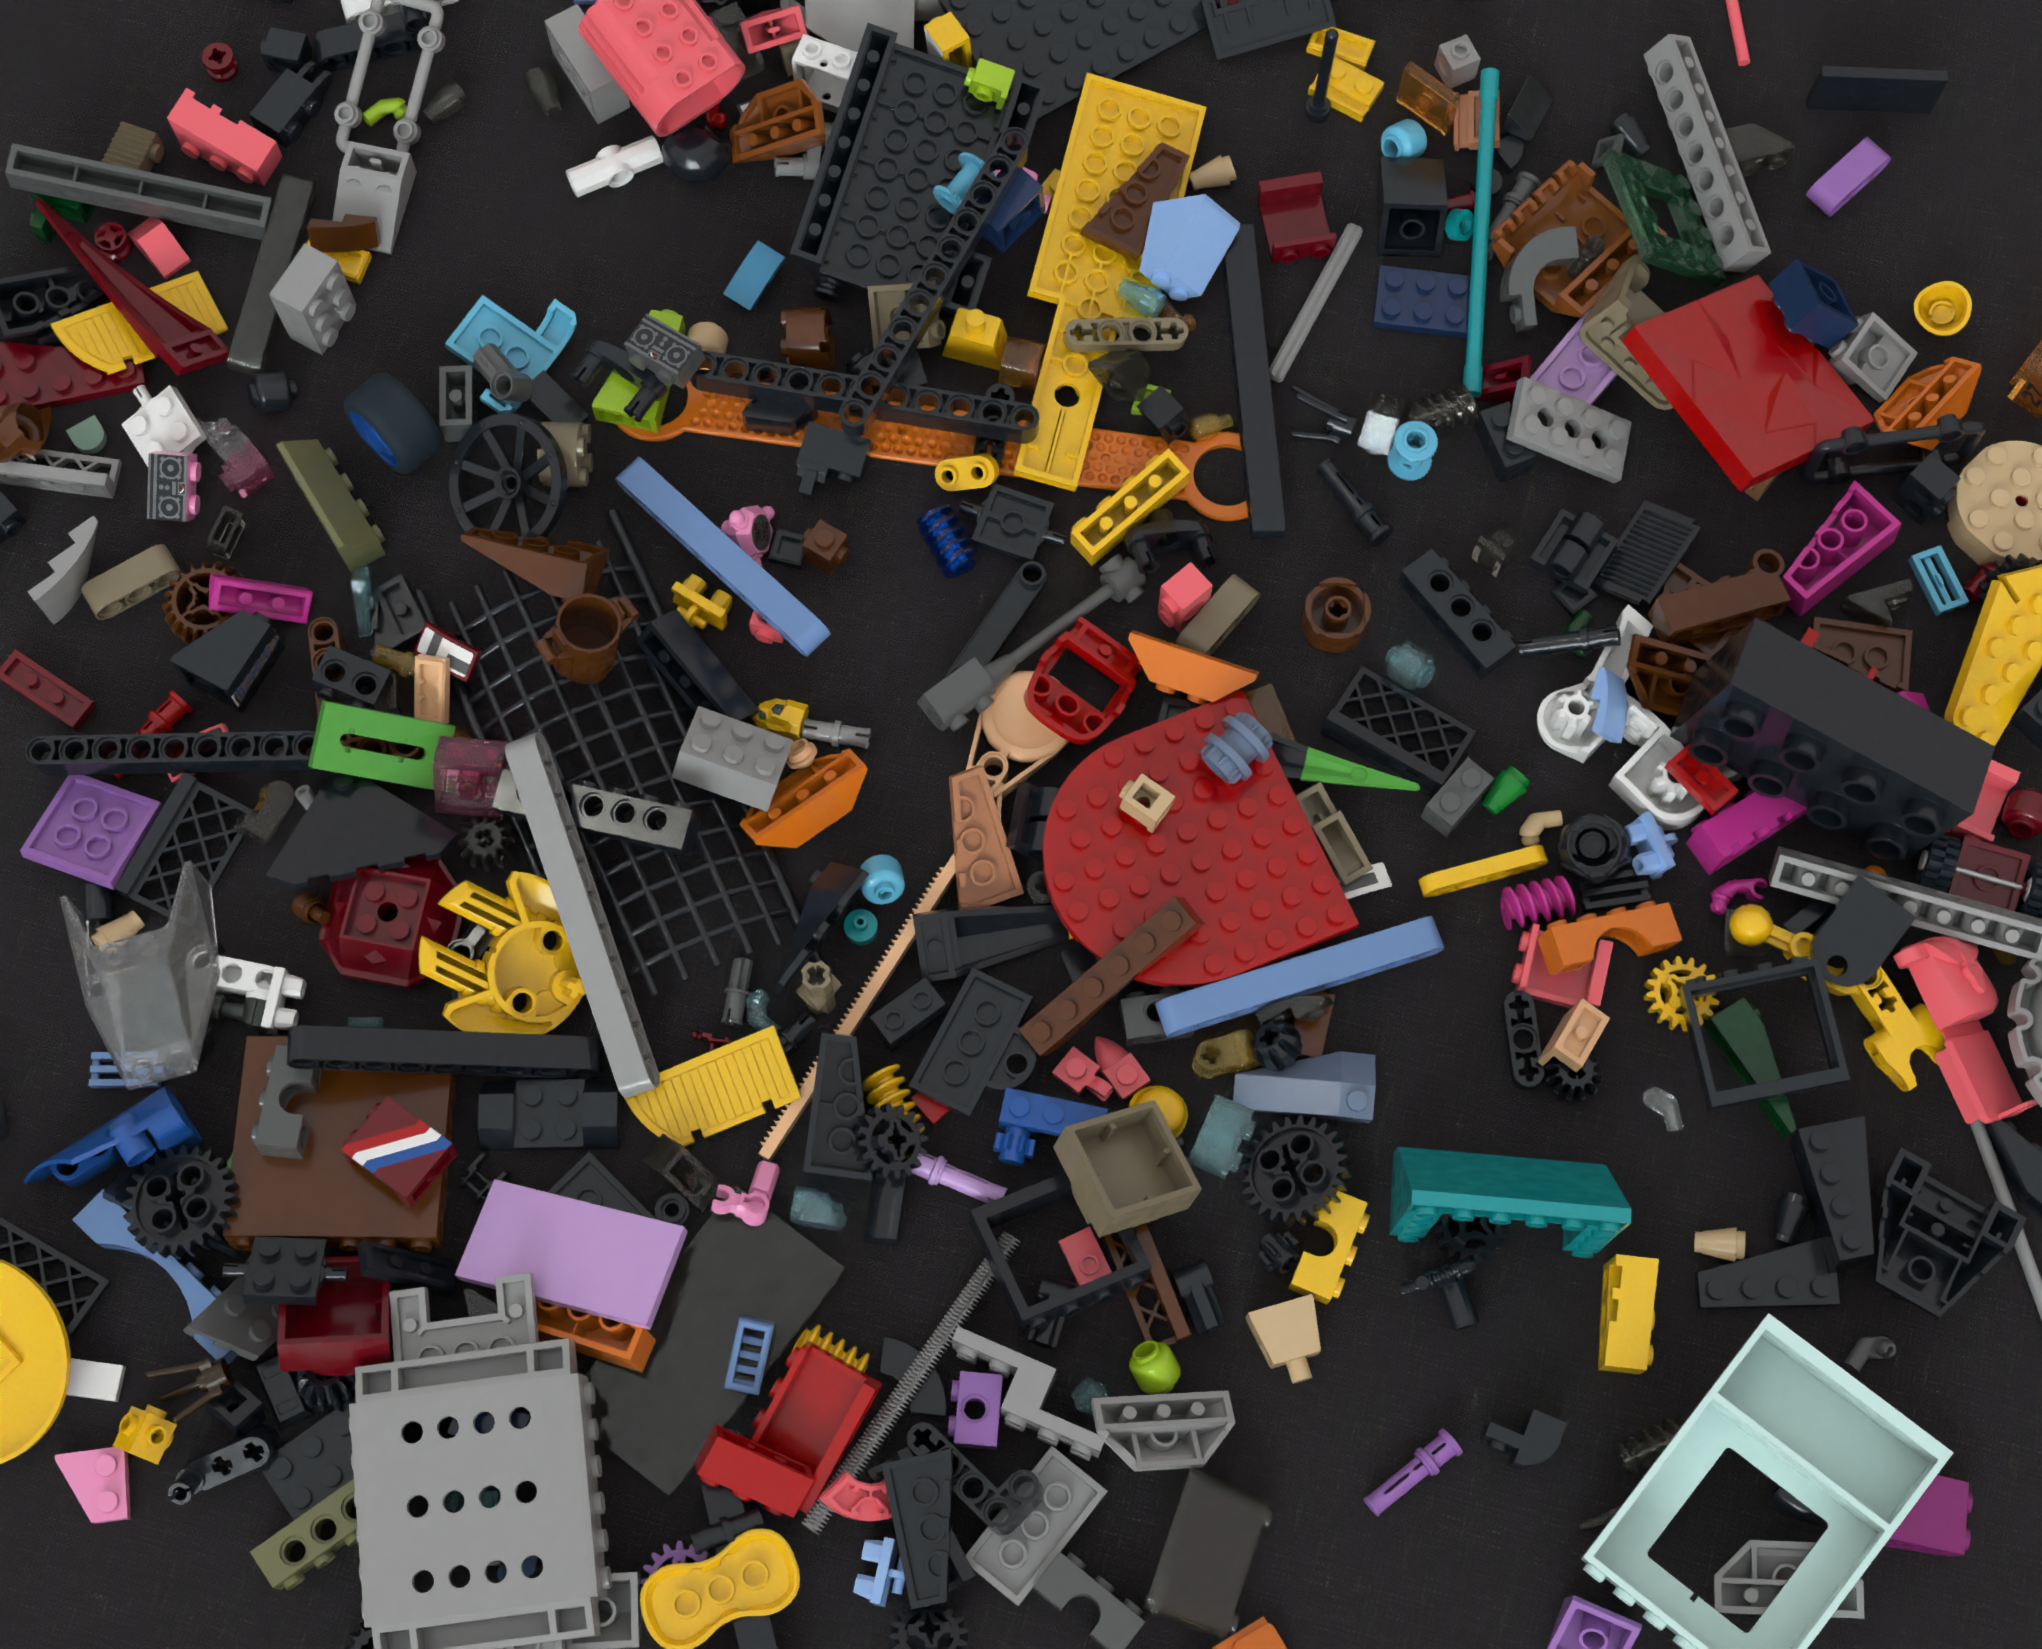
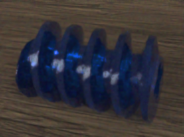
(945, 541)

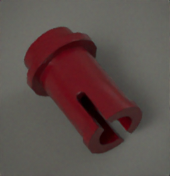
(1462, 201)
(1972, 588)

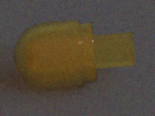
(1208, 426)

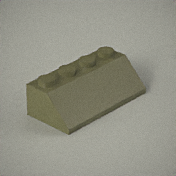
(332, 502)

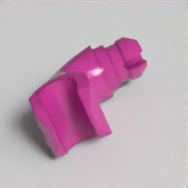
(1724, 894)

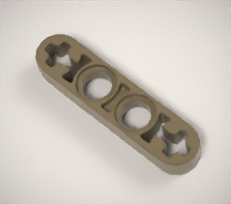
(1126, 339)

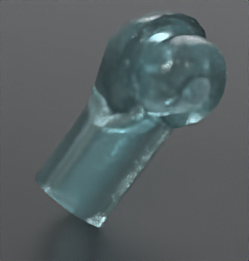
(757, 1010)

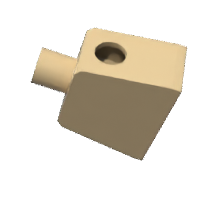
(1287, 1335)

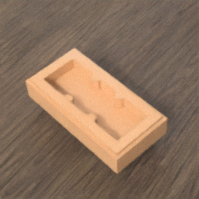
(432, 688)

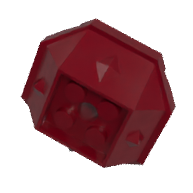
(383, 951)

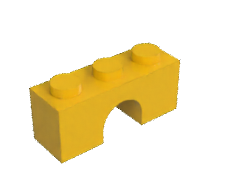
(1322, 1273)

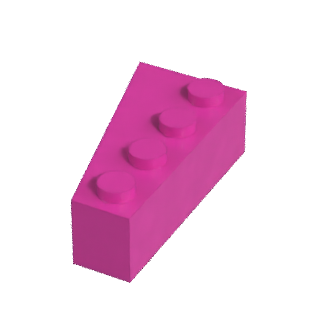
(1740, 828)

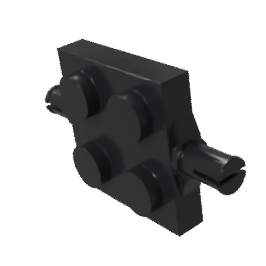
(1012, 523)
(285, 1271)

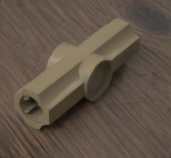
(818, 987)

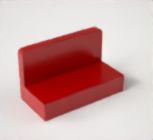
(1702, 781)

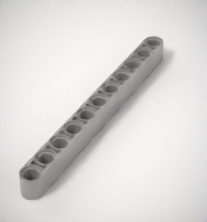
(582, 915)

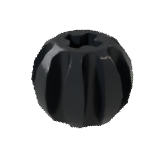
(1276, 1044)

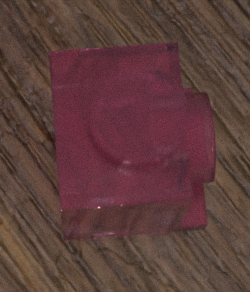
(246, 471)

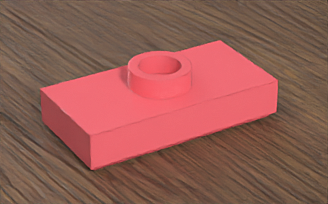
(1084, 1256)

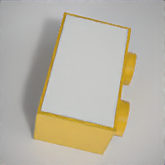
(948, 40)

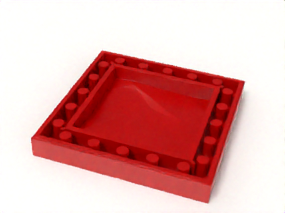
(1745, 381)

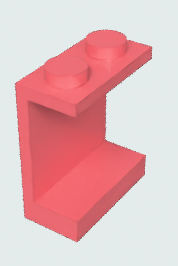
(1991, 798)

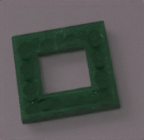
(1636, 179)

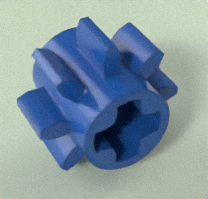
(1014, 1145)

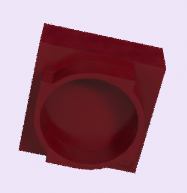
(343, 1330)

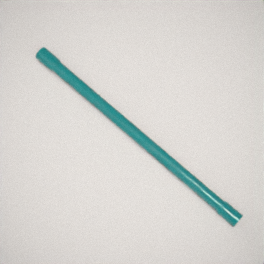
(1488, 95)

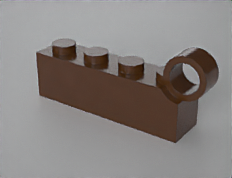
(1722, 604)

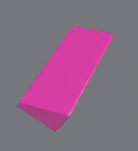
(268, 598)

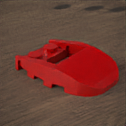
(1063, 709)

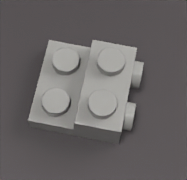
(1872, 357)

